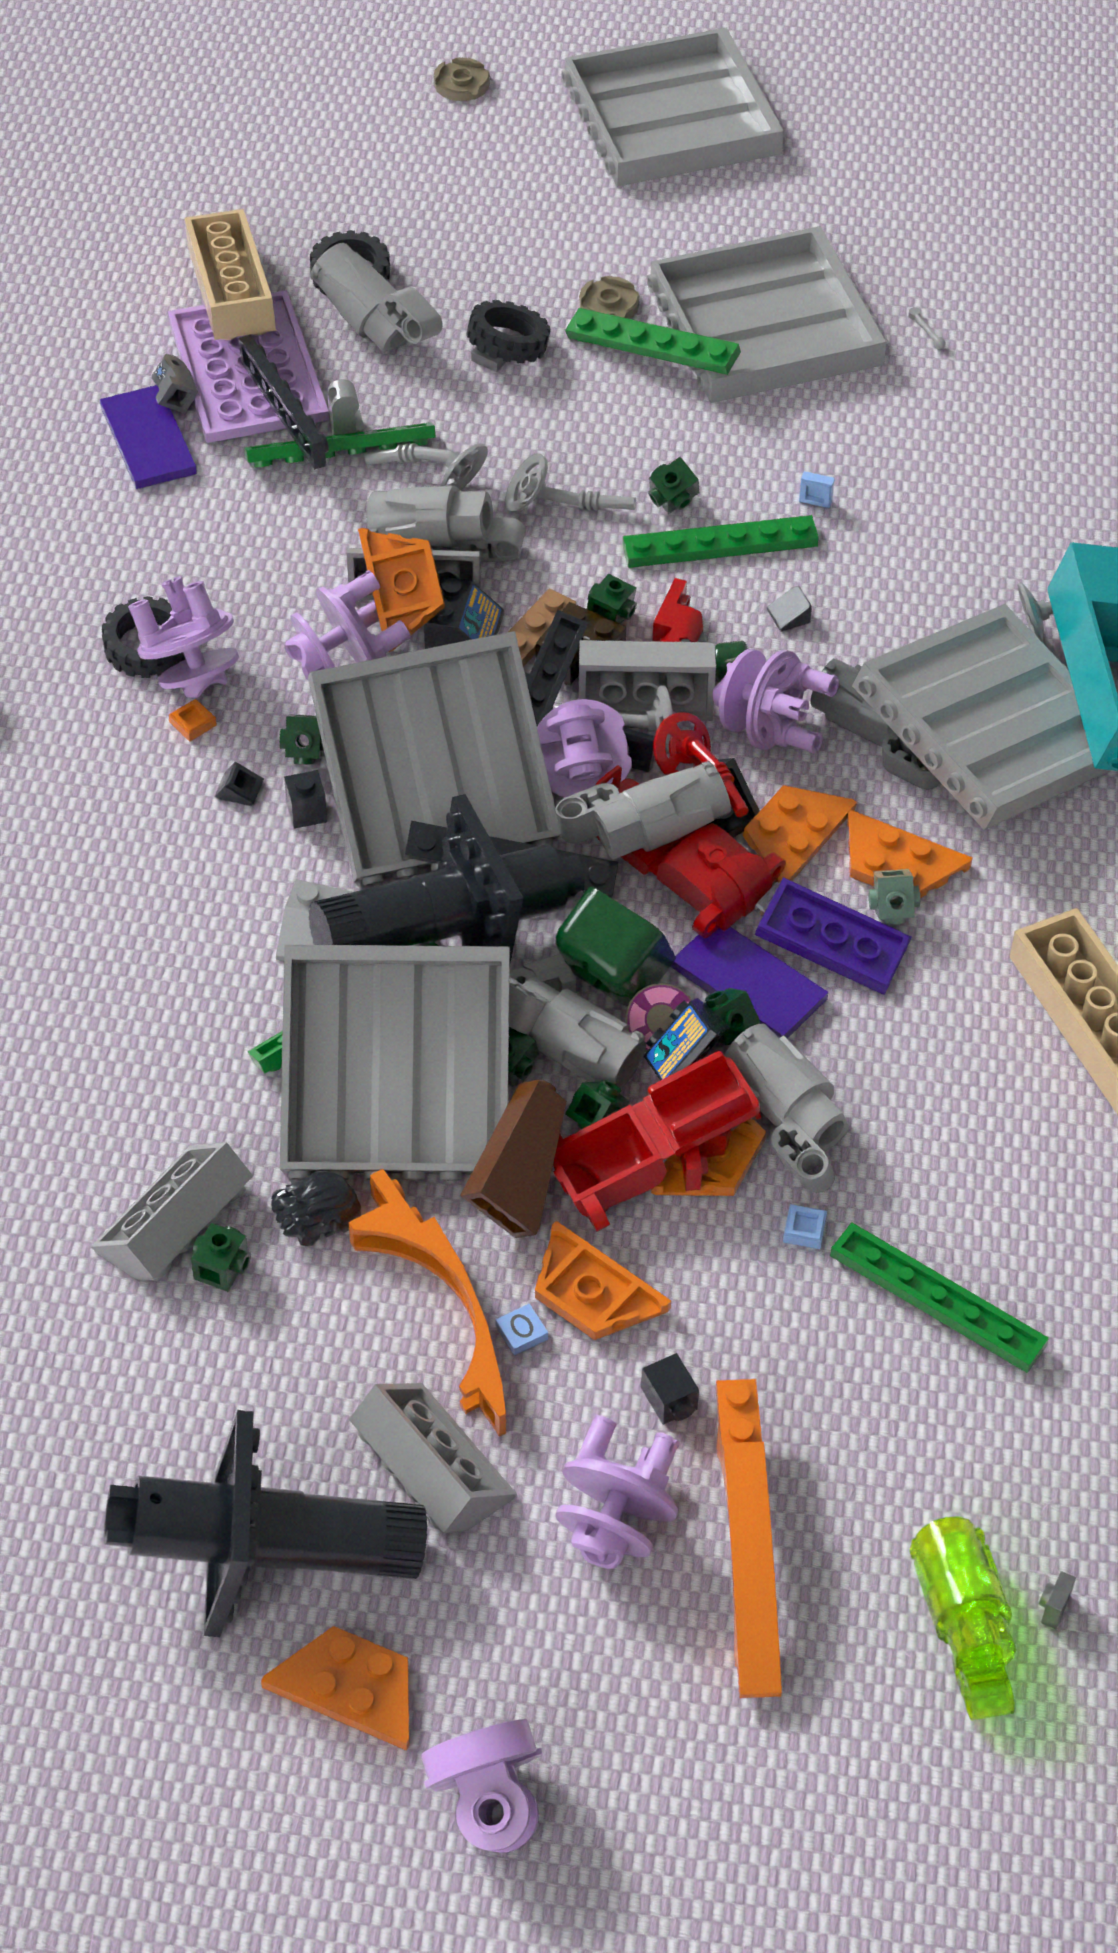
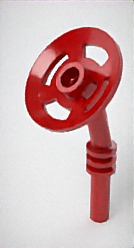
(689, 748)

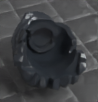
(315, 1206)

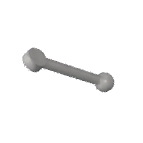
(914, 314)

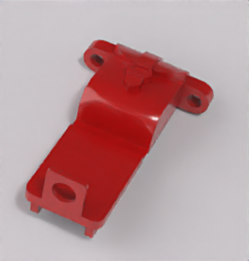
(706, 870)
(627, 1149)

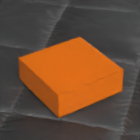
(192, 720)

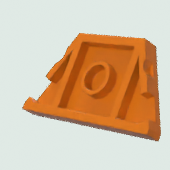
(406, 579)
(796, 826)
(885, 847)
(724, 1171)
(593, 1288)
(349, 1683)

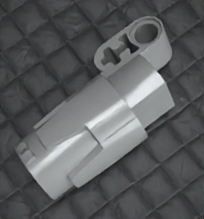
(372, 303)
(446, 520)
(646, 813)
(575, 1032)
(794, 1100)

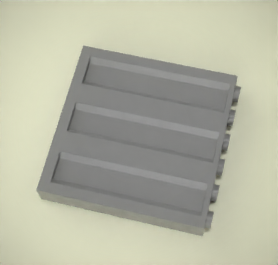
(672, 106)
(781, 303)
(984, 714)
(426, 729)
(392, 1058)

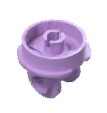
(582, 745)
(485, 1774)

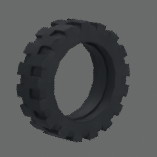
(366, 246)
(503, 345)
(126, 658)

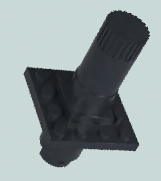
(469, 895)
(246, 1525)

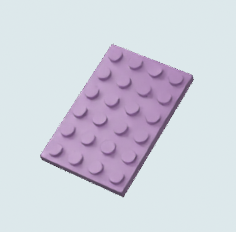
(227, 395)

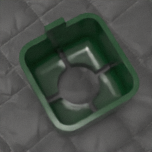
(613, 947)

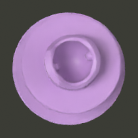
(190, 625)
(348, 628)
(768, 698)
(621, 1489)

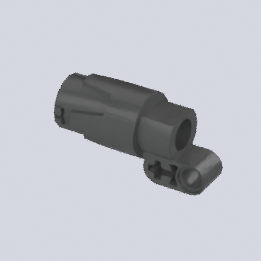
(854, 714)

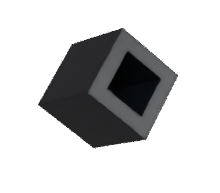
(305, 799)
(670, 1389)

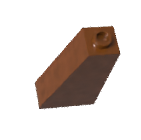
(518, 1160)

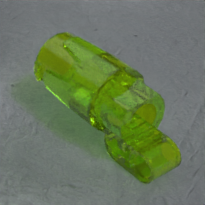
(968, 1611)

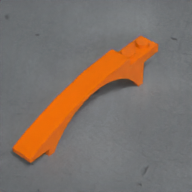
(403, 1233)
(752, 1558)

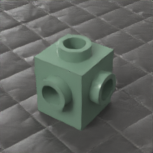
(891, 884)

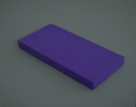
(147, 437)
(833, 936)
(731, 960)

